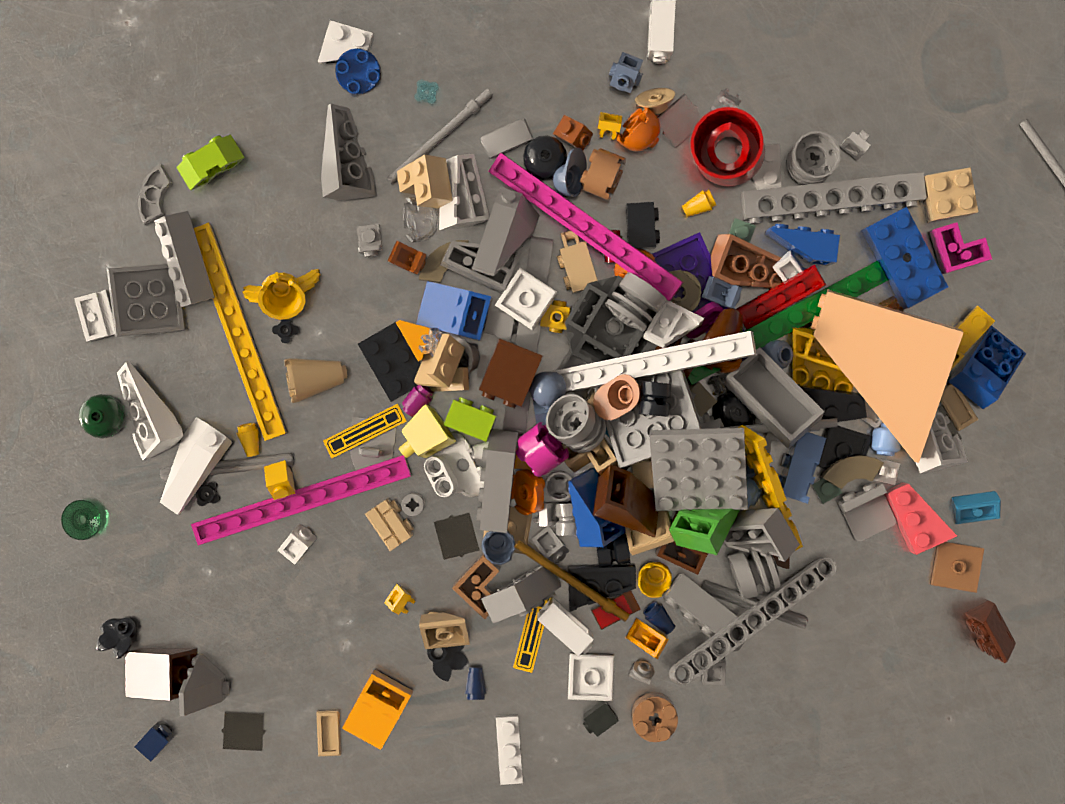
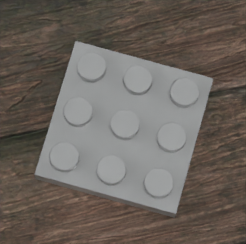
(144, 300)

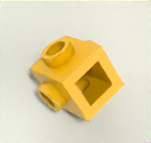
(549, 319)

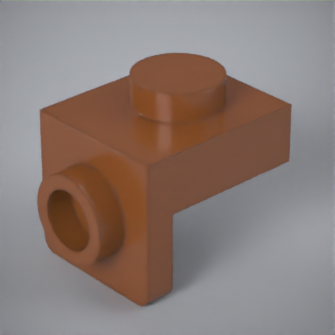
(573, 132)
(407, 258)

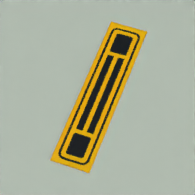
(364, 431)
(529, 641)

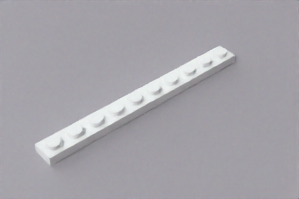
(660, 361)

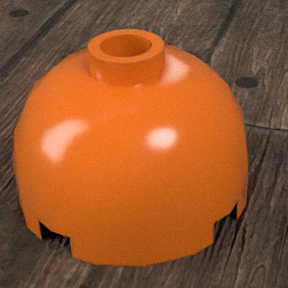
(640, 131)

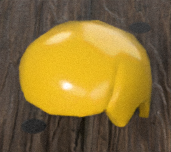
(654, 579)

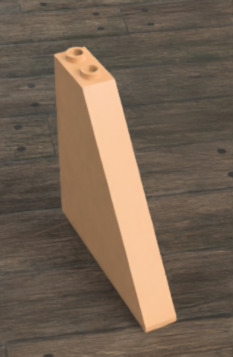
(891, 360)

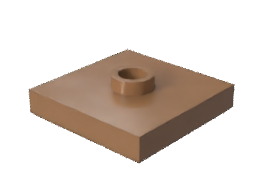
(957, 566)

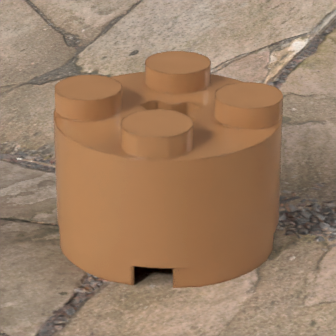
(603, 173)
(647, 706)

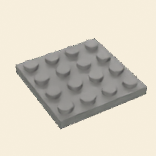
(631, 431)
(699, 469)

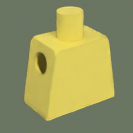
(426, 434)

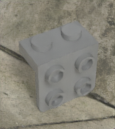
(867, 511)

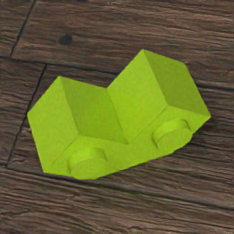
(214, 158)

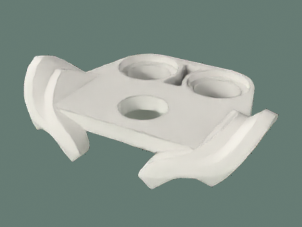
(461, 481)

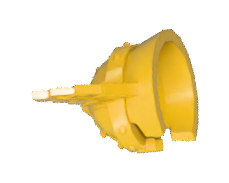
(282, 293)

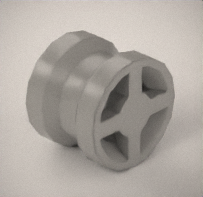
(414, 501)

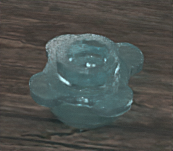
(425, 85)

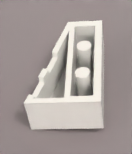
(467, 195)

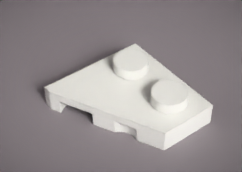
(342, 38)
(770, 172)
(671, 324)

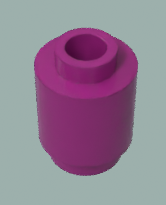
(417, 399)

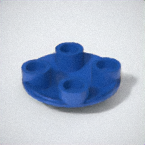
(357, 71)

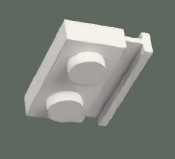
(95, 315)

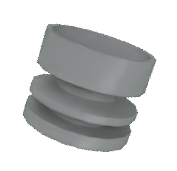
(819, 147)
(635, 302)
(575, 423)
(752, 572)

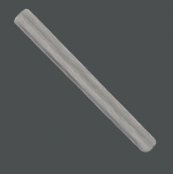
(240, 465)

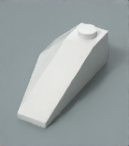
(153, 421)
(195, 459)

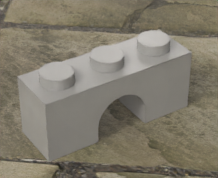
(502, 326)

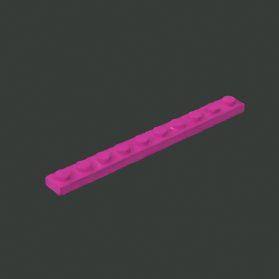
(585, 226)
(302, 500)

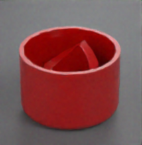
(721, 124)

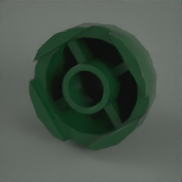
(111, 415)

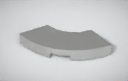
(152, 194)

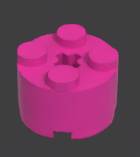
(541, 450)

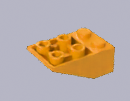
(377, 709)

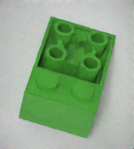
(702, 528)

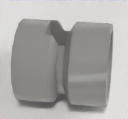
(557, 485)
(566, 524)

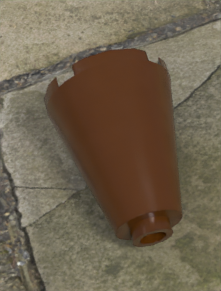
(728, 323)

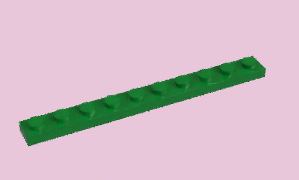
(804, 312)

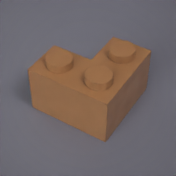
(473, 584)

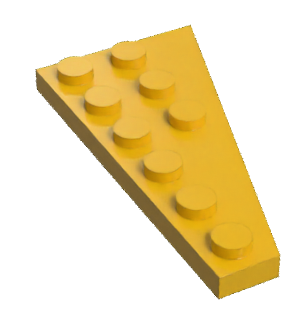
(766, 476)

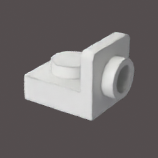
(297, 543)

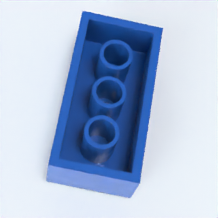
(909, 280)

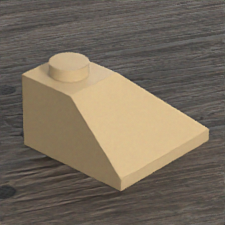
(443, 630)

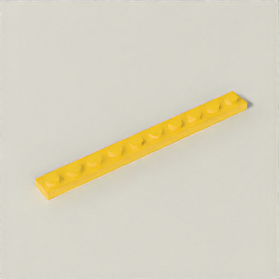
(239, 336)

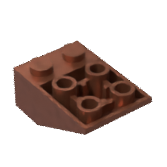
(991, 630)

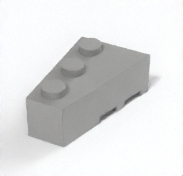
(461, 257)

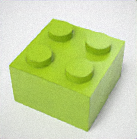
(470, 419)

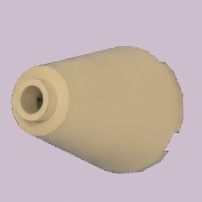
(312, 377)

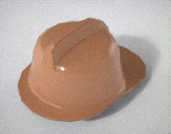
(617, 397)

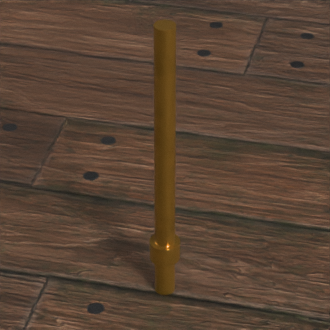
(608, 604)

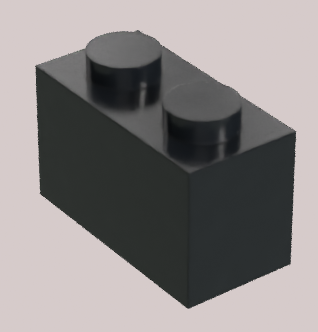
(641, 225)

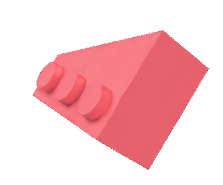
(916, 519)

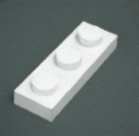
(509, 749)

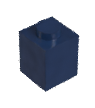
(154, 741)

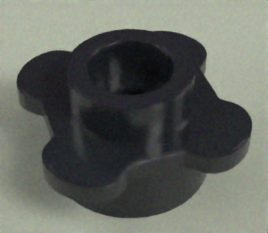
(285, 336)
(211, 498)

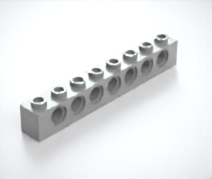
(912, 183)

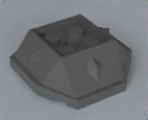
(589, 329)

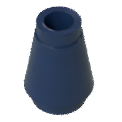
(657, 616)
(475, 685)

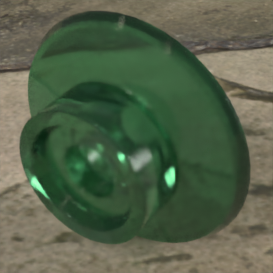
(71, 520)

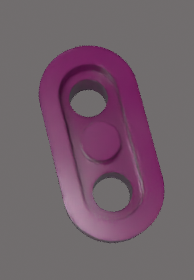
(710, 313)

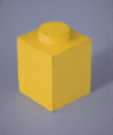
(279, 480)

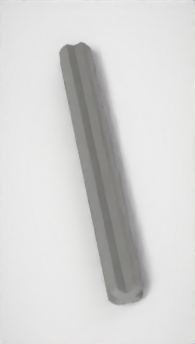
(735, 598)

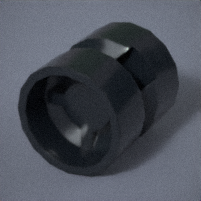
(655, 398)
(614, 551)

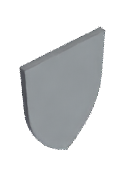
(374, 450)

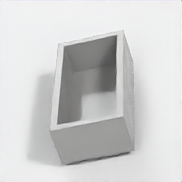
(774, 398)

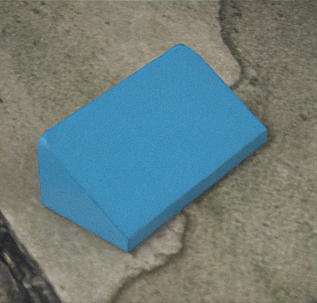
(976, 507)

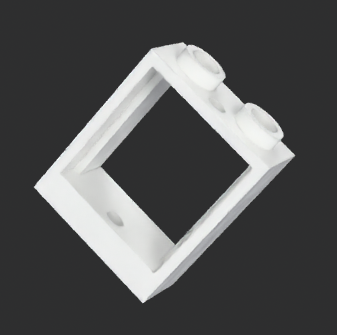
(661, 30)
(565, 627)

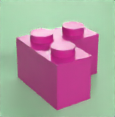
(953, 253)

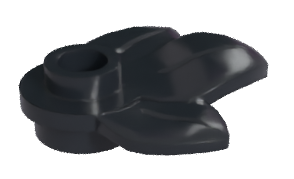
(115, 638)
(449, 660)

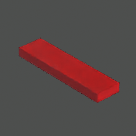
(781, 296)

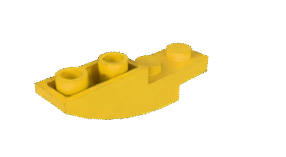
(973, 328)

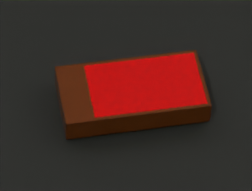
(625, 601)

